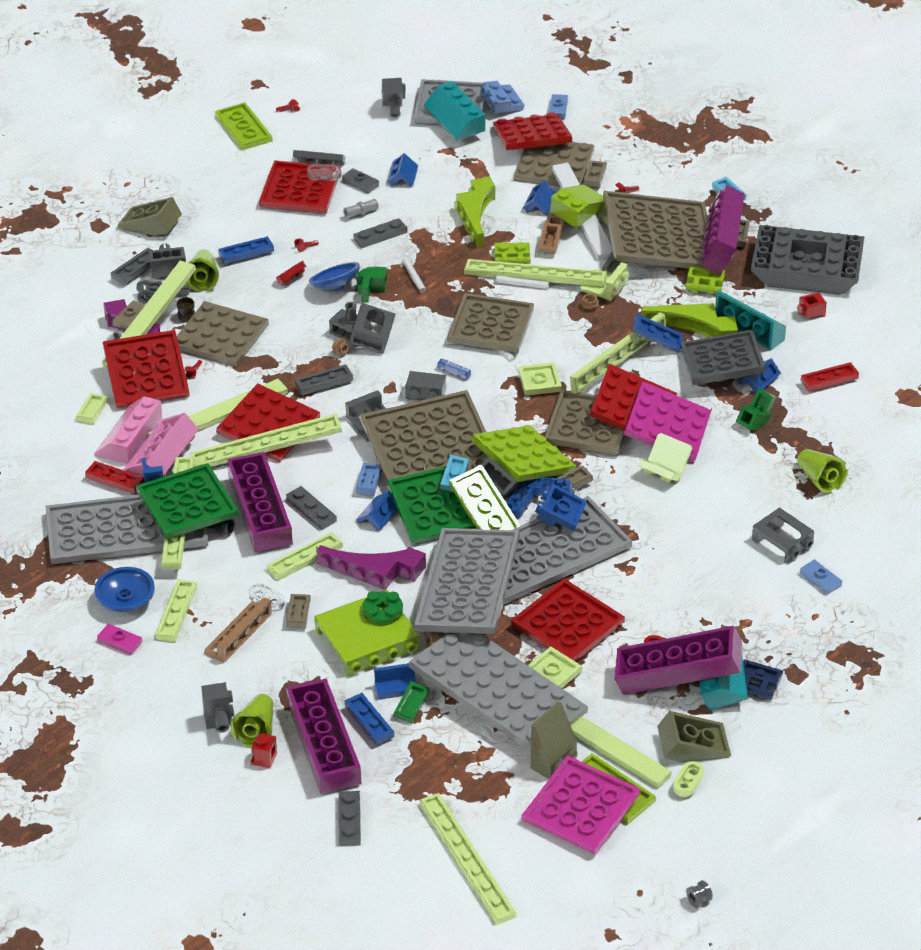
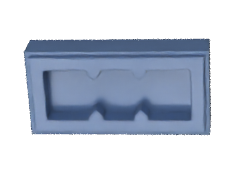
(559, 105)
(368, 479)
(821, 576)

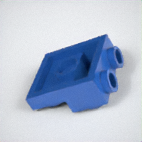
(560, 507)

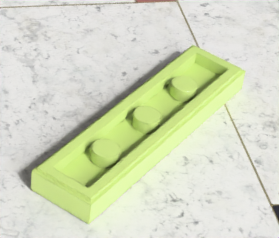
(302, 557)
(176, 610)

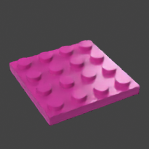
(666, 413)
(581, 804)

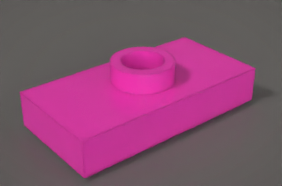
(119, 639)

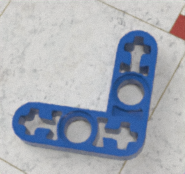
(531, 488)

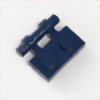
(761, 675)

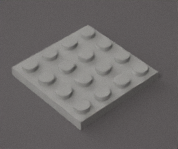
(427, 86)

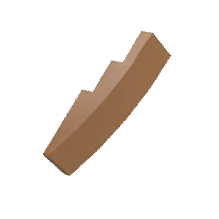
(552, 233)

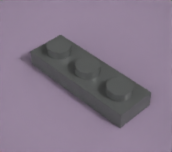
(319, 157)
(380, 233)
(132, 267)
(323, 379)
(311, 508)
(349, 818)

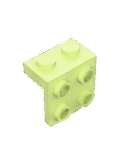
(612, 285)
(667, 458)

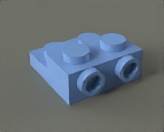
(501, 97)

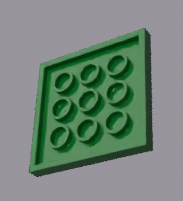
(187, 501)
(426, 507)

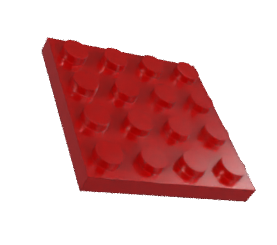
(532, 131)
(292, 189)
(145, 367)
(618, 396)
(263, 412)
(568, 620)

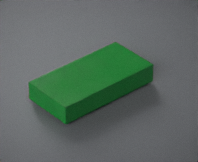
(411, 702)

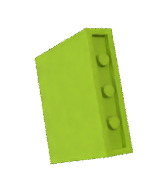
(361, 642)

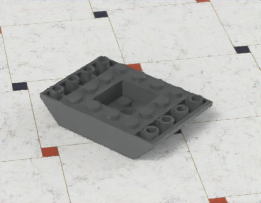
(807, 259)

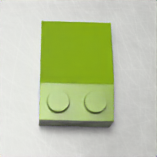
(576, 204)

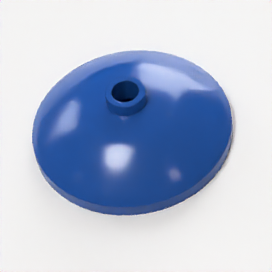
(335, 276)
(124, 589)

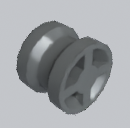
(699, 893)

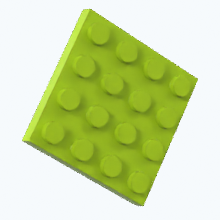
(523, 453)

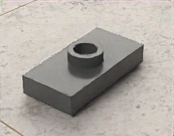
(360, 180)

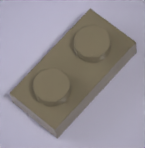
(595, 173)
(743, 233)

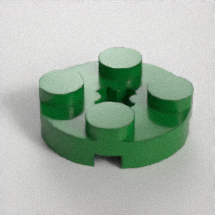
(389, 600)

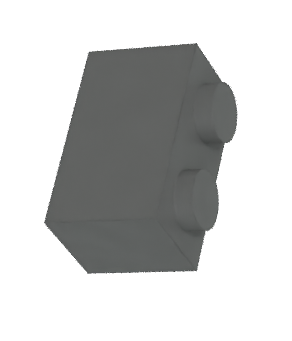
(424, 385)

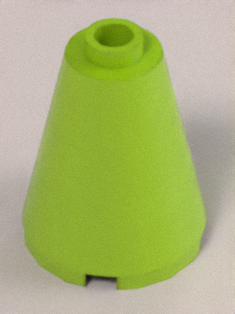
(206, 271)
(823, 469)
(253, 720)

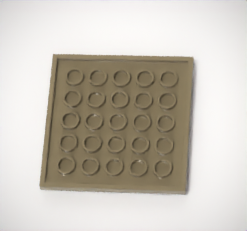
(655, 229)
(424, 434)

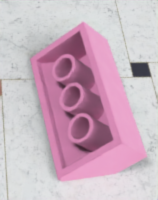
(131, 430)
(164, 444)

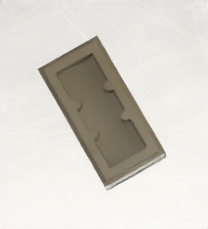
(128, 315)
(578, 477)
(298, 610)

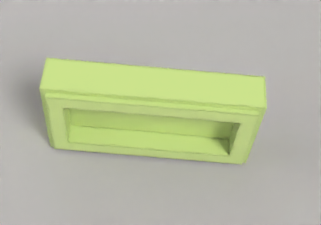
(91, 408)

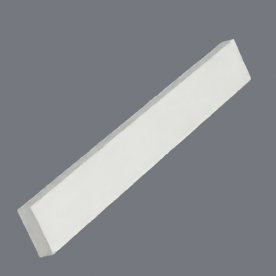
(592, 227)

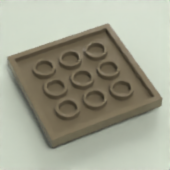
(537, 162)
(491, 323)
(221, 333)
(574, 427)

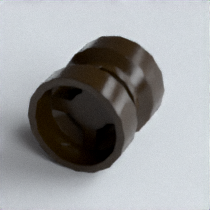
(185, 309)

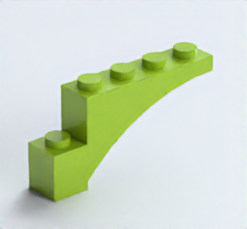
(472, 206)
(694, 317)

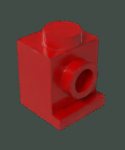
(812, 305)
(264, 750)

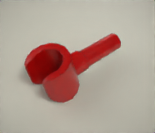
(293, 104)
(623, 189)
(300, 244)
(191, 371)

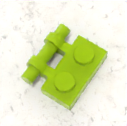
(512, 252)
(698, 276)

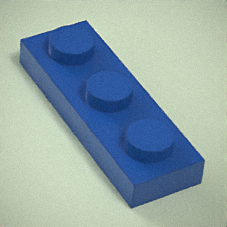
(246, 250)
(657, 333)
(369, 718)

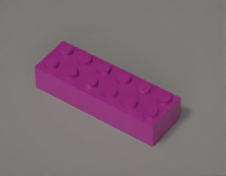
(722, 229)
(259, 502)
(678, 660)
(323, 736)

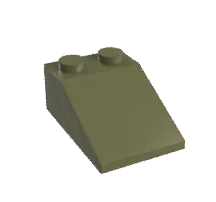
(152, 217)
(692, 738)
(551, 741)

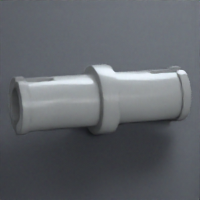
(360, 208)

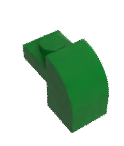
(371, 279)
(758, 413)

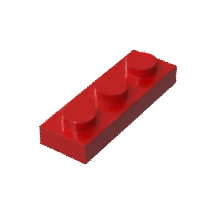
(829, 376)
(113, 477)

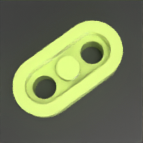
(688, 779)

